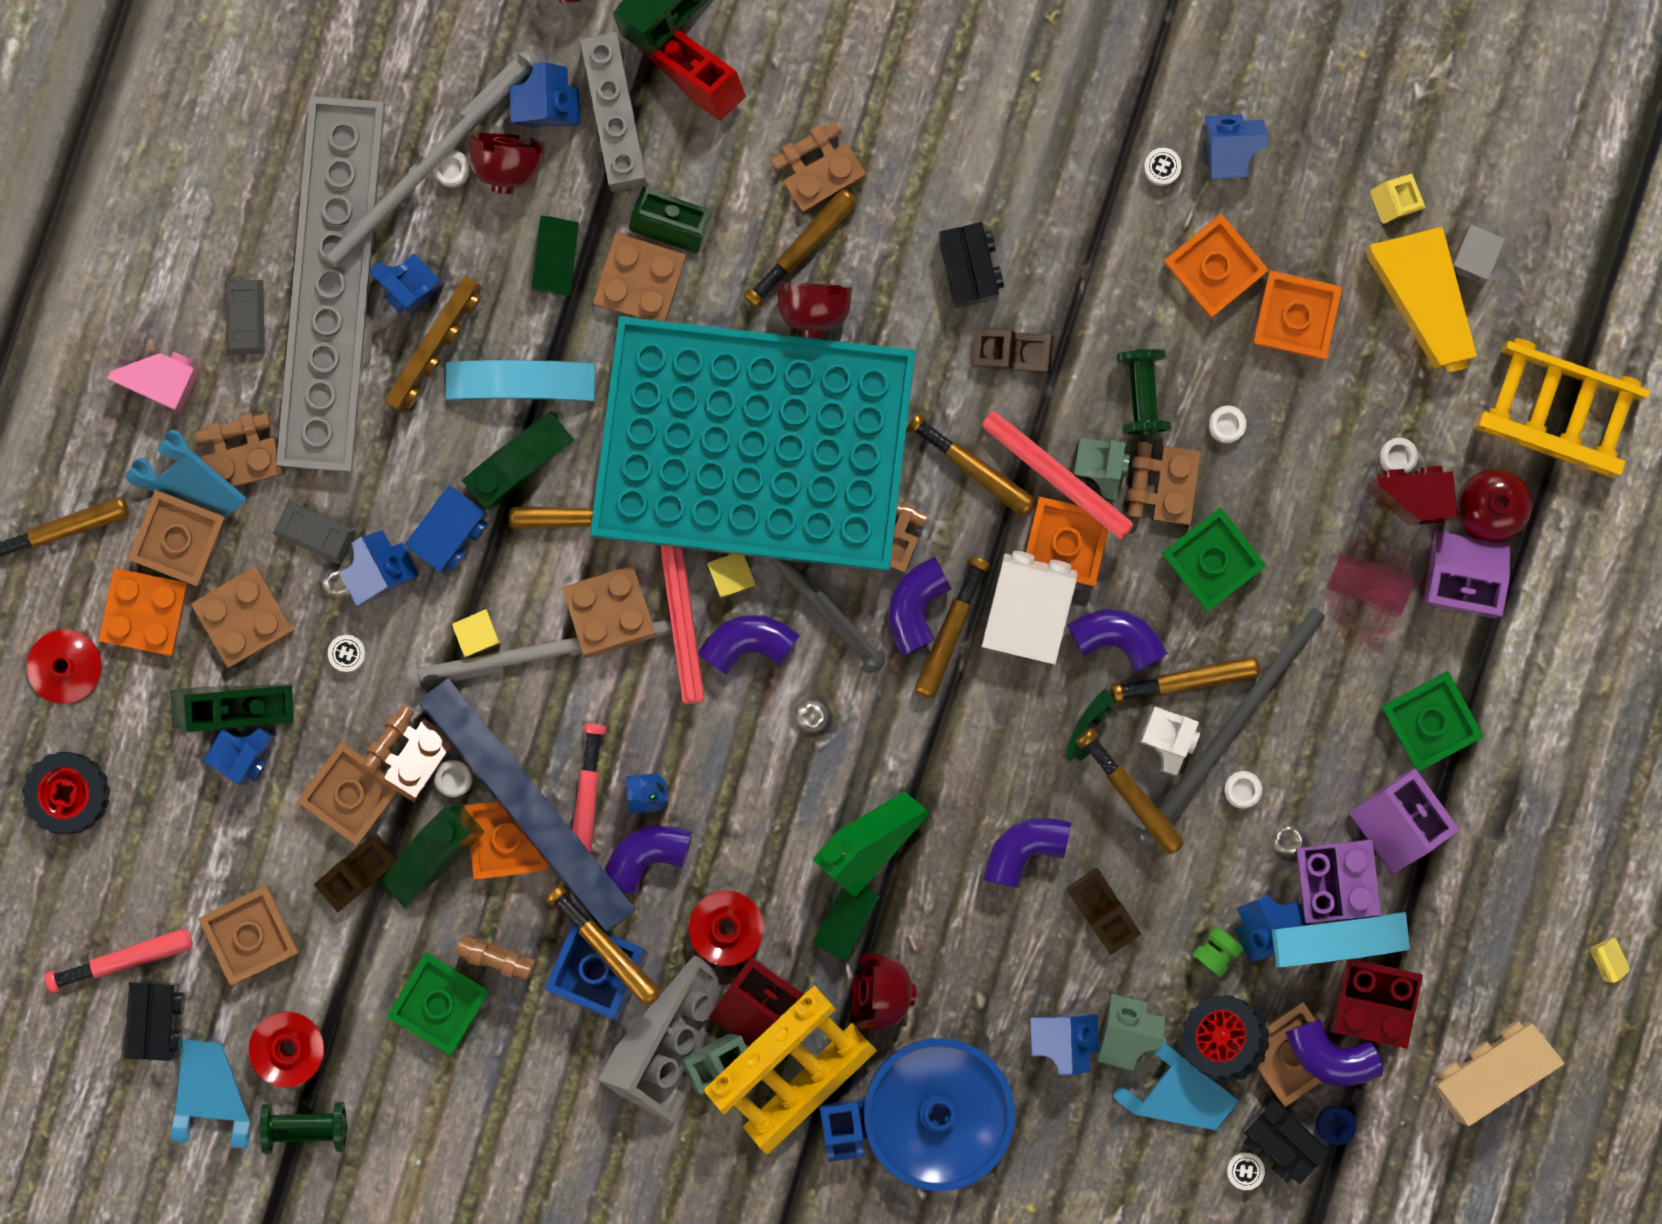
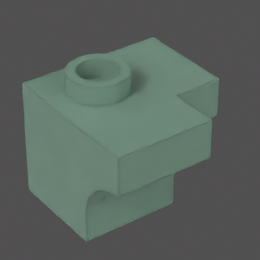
(1101, 465)
(1128, 1032)
(712, 1060)

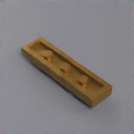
(426, 357)

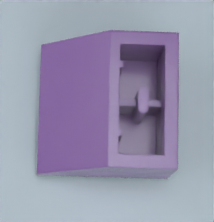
(1467, 575)
(1404, 820)
(1338, 881)

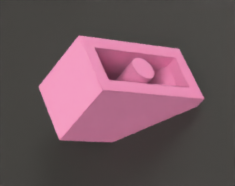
(159, 379)

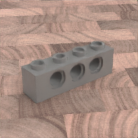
(613, 112)

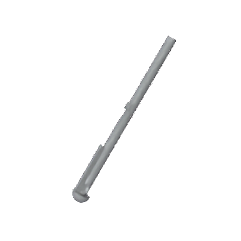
(472, 115)
(495, 662)

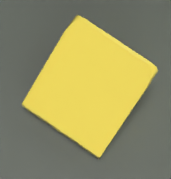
(1397, 198)
(731, 575)
(476, 634)
(1610, 960)

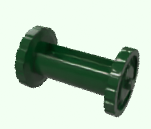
(1143, 391)
(303, 1127)

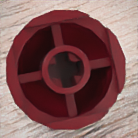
(505, 160)
(814, 307)
(1494, 505)
(881, 992)

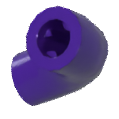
(910, 602)
(1118, 630)
(747, 635)
(1020, 844)
(643, 849)
(1330, 1063)

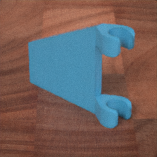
(187, 478)
(208, 1091)
(1181, 1095)

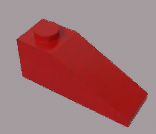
(699, 75)

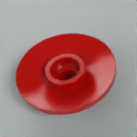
(82, 671)
(722, 948)
(267, 1053)

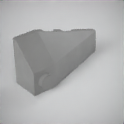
(648, 1058)

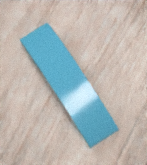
(520, 380)
(1341, 940)

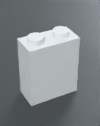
(1030, 607)

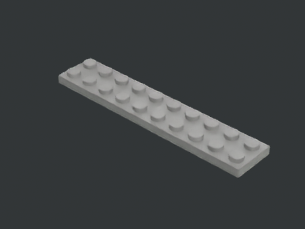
(329, 300)

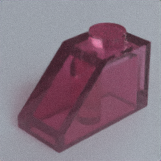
(1371, 585)

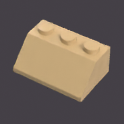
(1496, 1072)

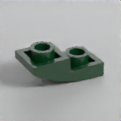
(1096, 712)

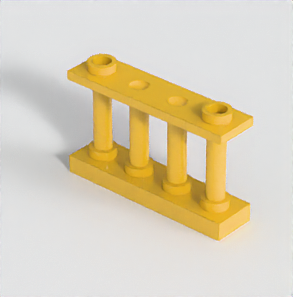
(1533, 433)
(808, 1088)

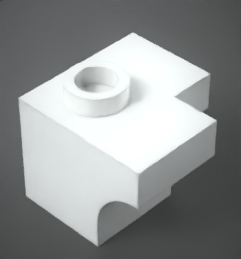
(1170, 737)

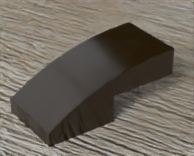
(1012, 350)
(356, 872)
(1103, 911)

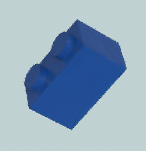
(447, 530)

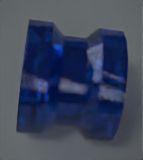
(1329, 1124)

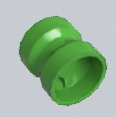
(1213, 959)

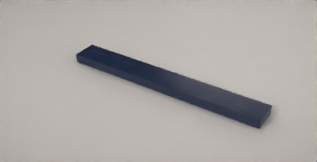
(526, 806)

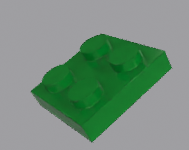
(1213, 559)
(1432, 721)
(438, 1003)

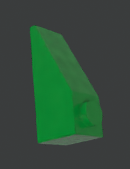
(869, 842)

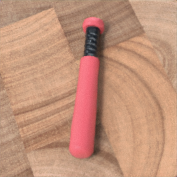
(587, 787)
(135, 955)

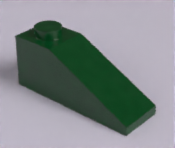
(653, 22)
(517, 461)
(230, 706)
(431, 853)

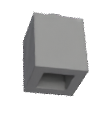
(1477, 252)

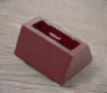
(1417, 498)
(754, 1001)
(1375, 1003)

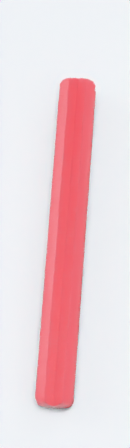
(1057, 475)
(682, 625)

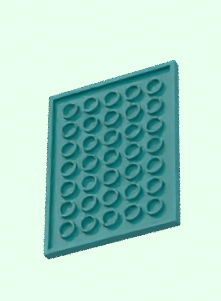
(753, 444)

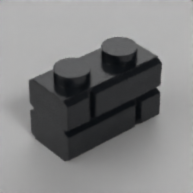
(969, 264)
(153, 1021)
(1284, 1141)

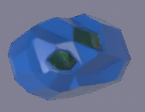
(646, 793)

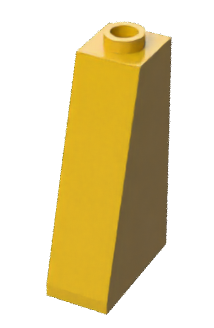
(1427, 294)

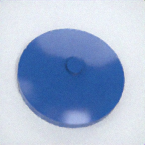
(939, 1114)

